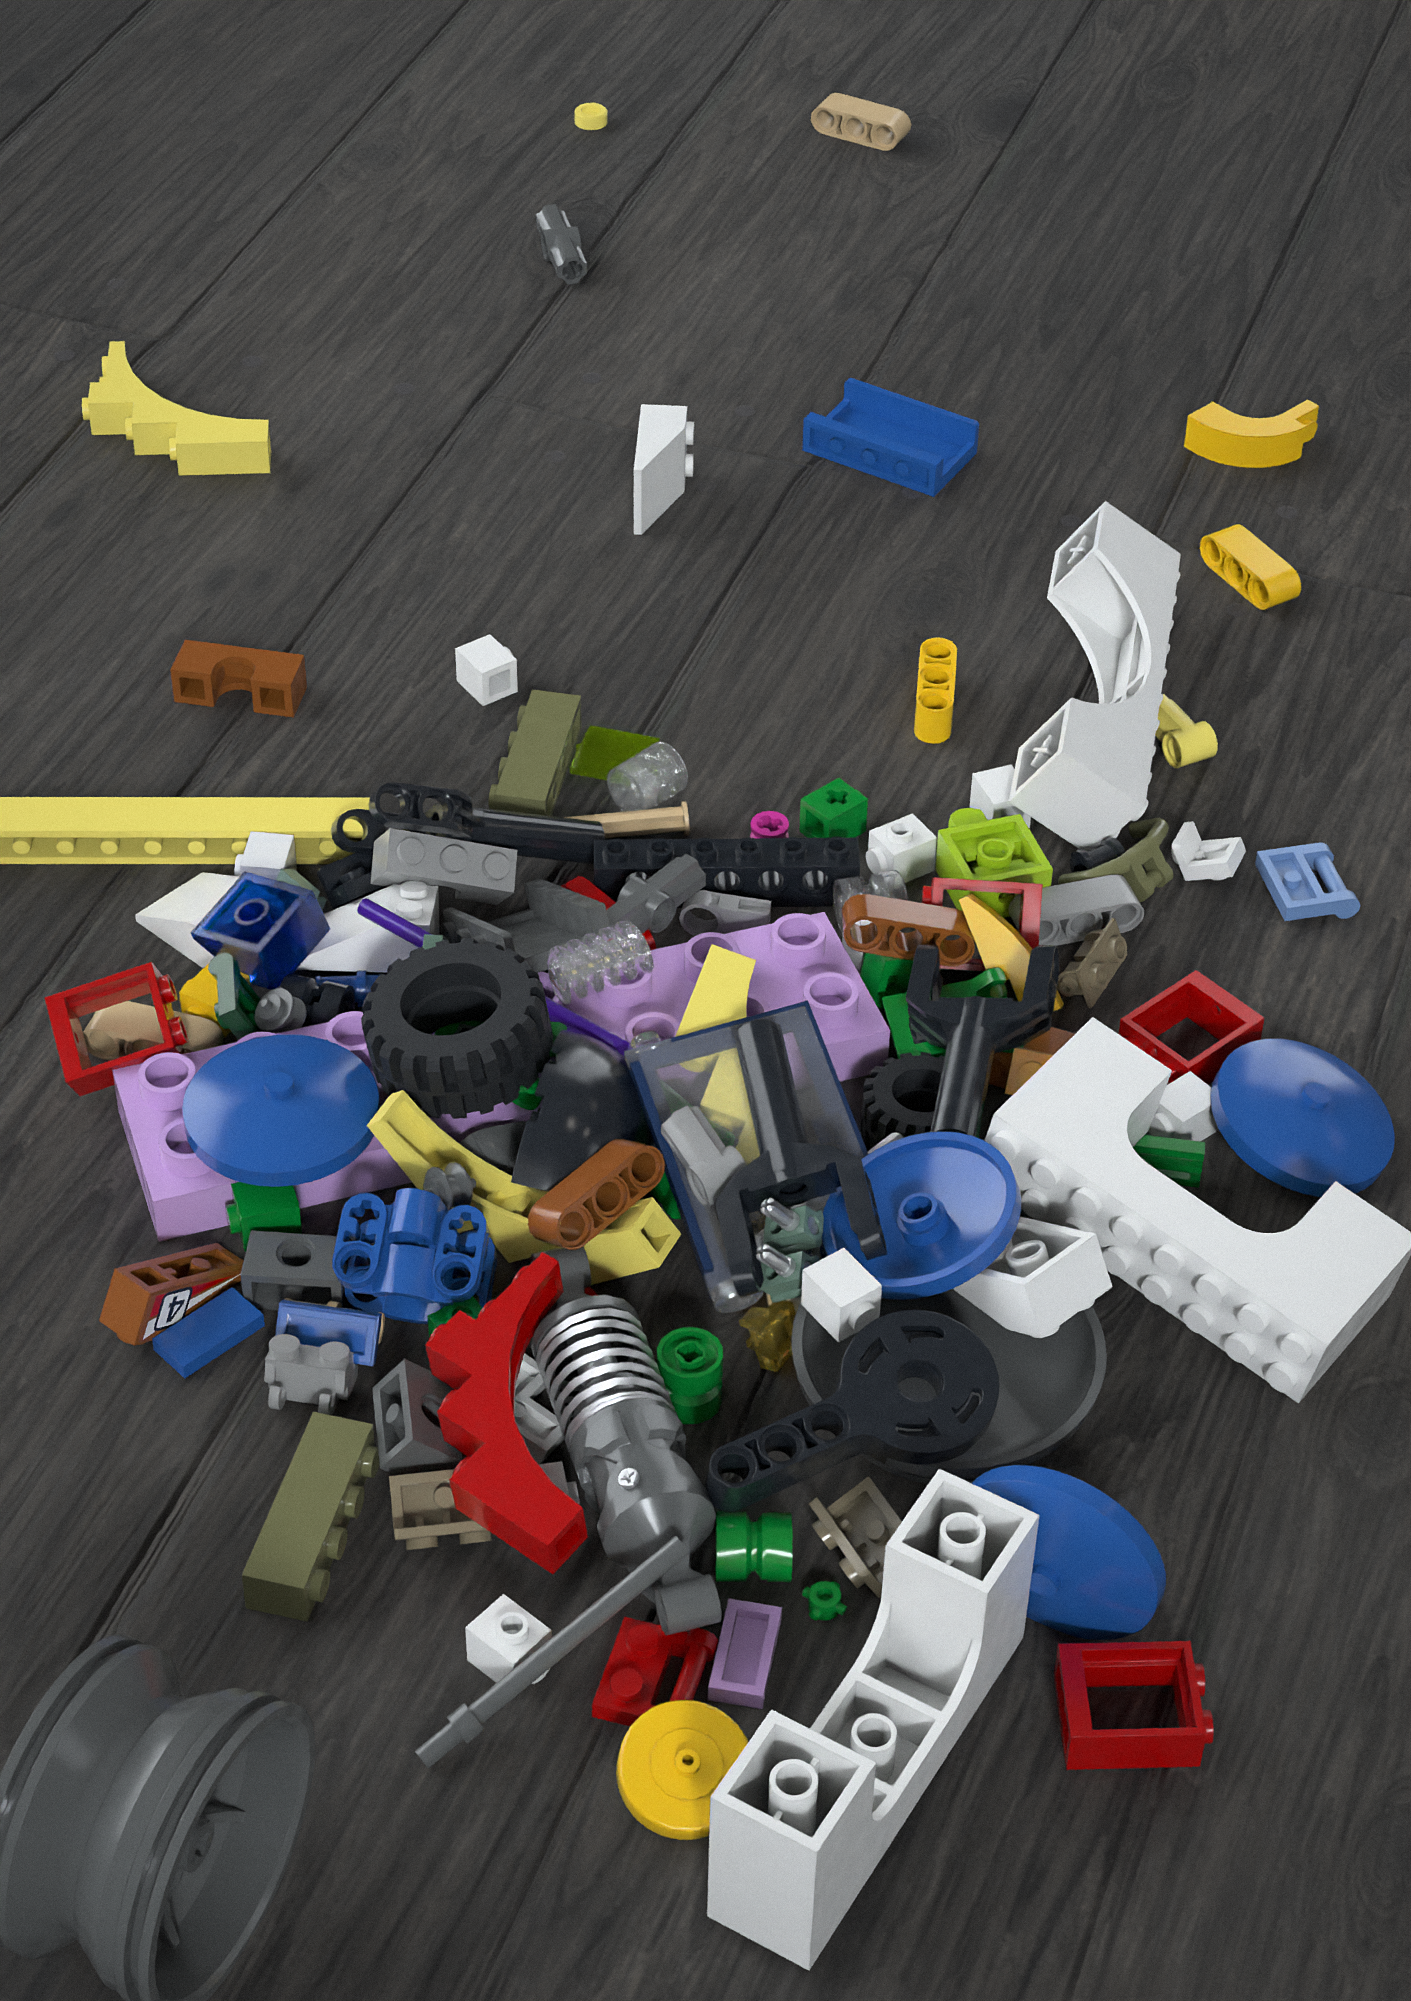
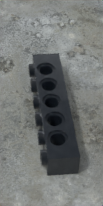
(771, 869)

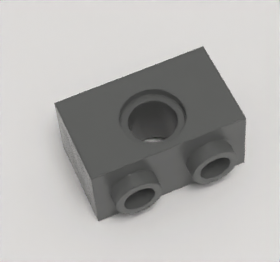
(290, 1267)
(409, 1422)

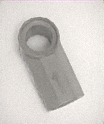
(702, 1153)

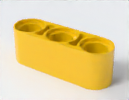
(1250, 567)
(935, 690)

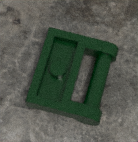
(235, 997)

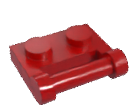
(639, 1666)

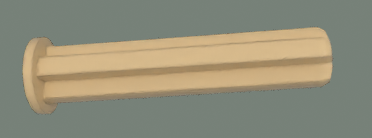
(642, 821)

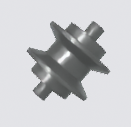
(280, 1012)
(451, 1185)

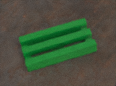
(1173, 1157)

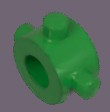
(824, 1600)

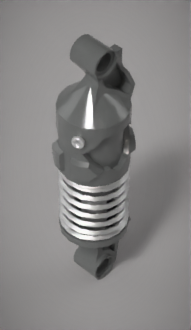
(625, 1440)

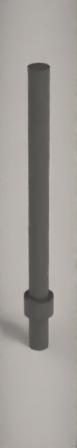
(467, 1722)

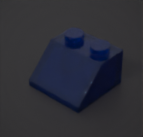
(264, 927)

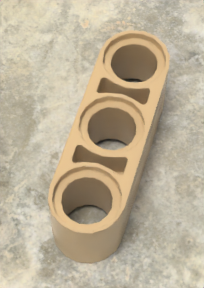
(861, 121)
(135, 1027)

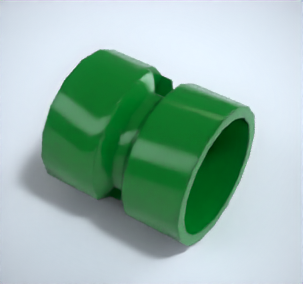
(692, 1372)
(753, 1546)

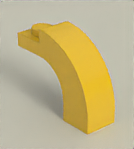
(1250, 441)

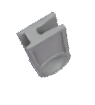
(731, 913)

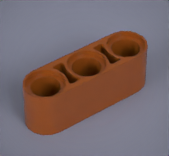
(891, 915)
(596, 1194)

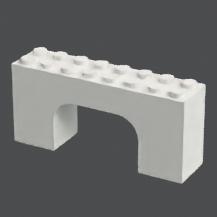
(1264, 1298)
(820, 1805)

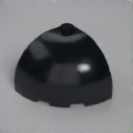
(583, 1108)

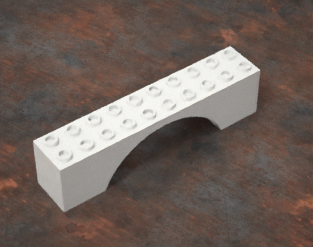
(1092, 760)

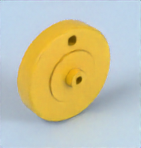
(674, 1765)

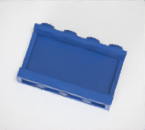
(893, 437)

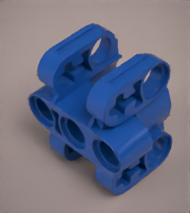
(413, 1255)

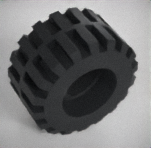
(900, 1097)

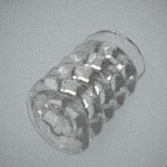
(597, 957)

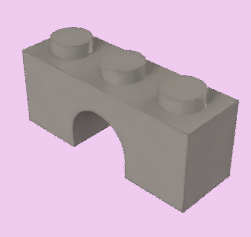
(473, 869)

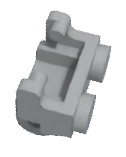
(308, 1373)

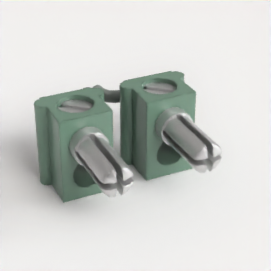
(782, 1255)

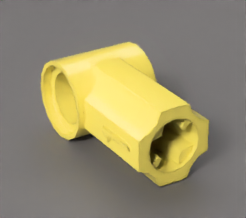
(1182, 738)

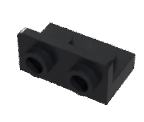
(348, 879)

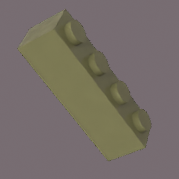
(538, 754)
(310, 1517)

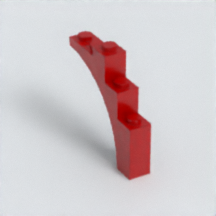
(500, 1479)

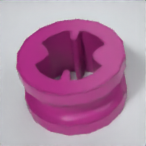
(769, 825)

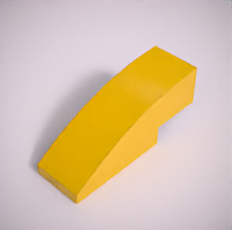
(999, 944)

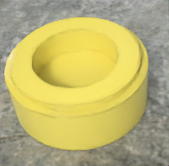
(590, 116)

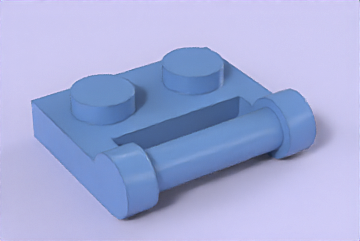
(1295, 887)

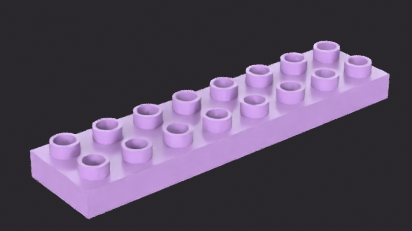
(795, 963)

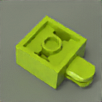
(991, 852)

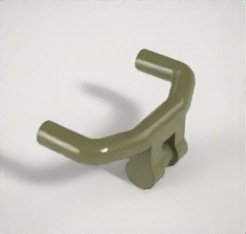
(1130, 863)

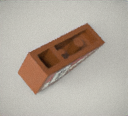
(166, 1289)

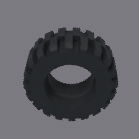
(452, 986)

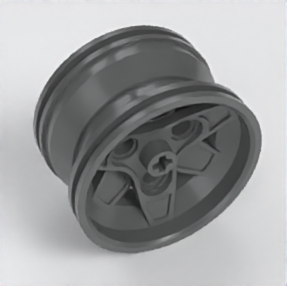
(149, 1821)

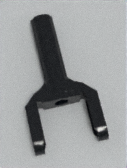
(457, 819)
(976, 1030)
(788, 1164)

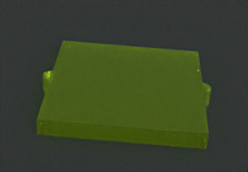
(605, 749)

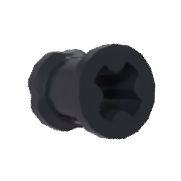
(1085, 860)

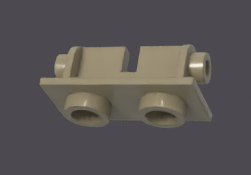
(1094, 964)

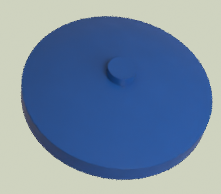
(280, 1110)
(1301, 1117)
(942, 1208)
(1092, 1559)

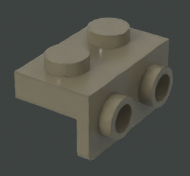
(426, 1509)
(861, 1527)

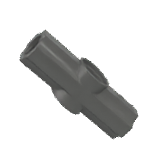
(561, 244)
(654, 901)

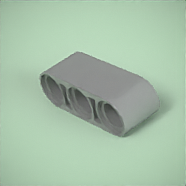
(1083, 906)

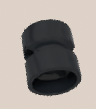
(321, 1002)

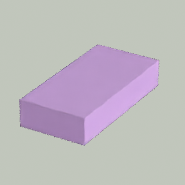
(745, 1653)

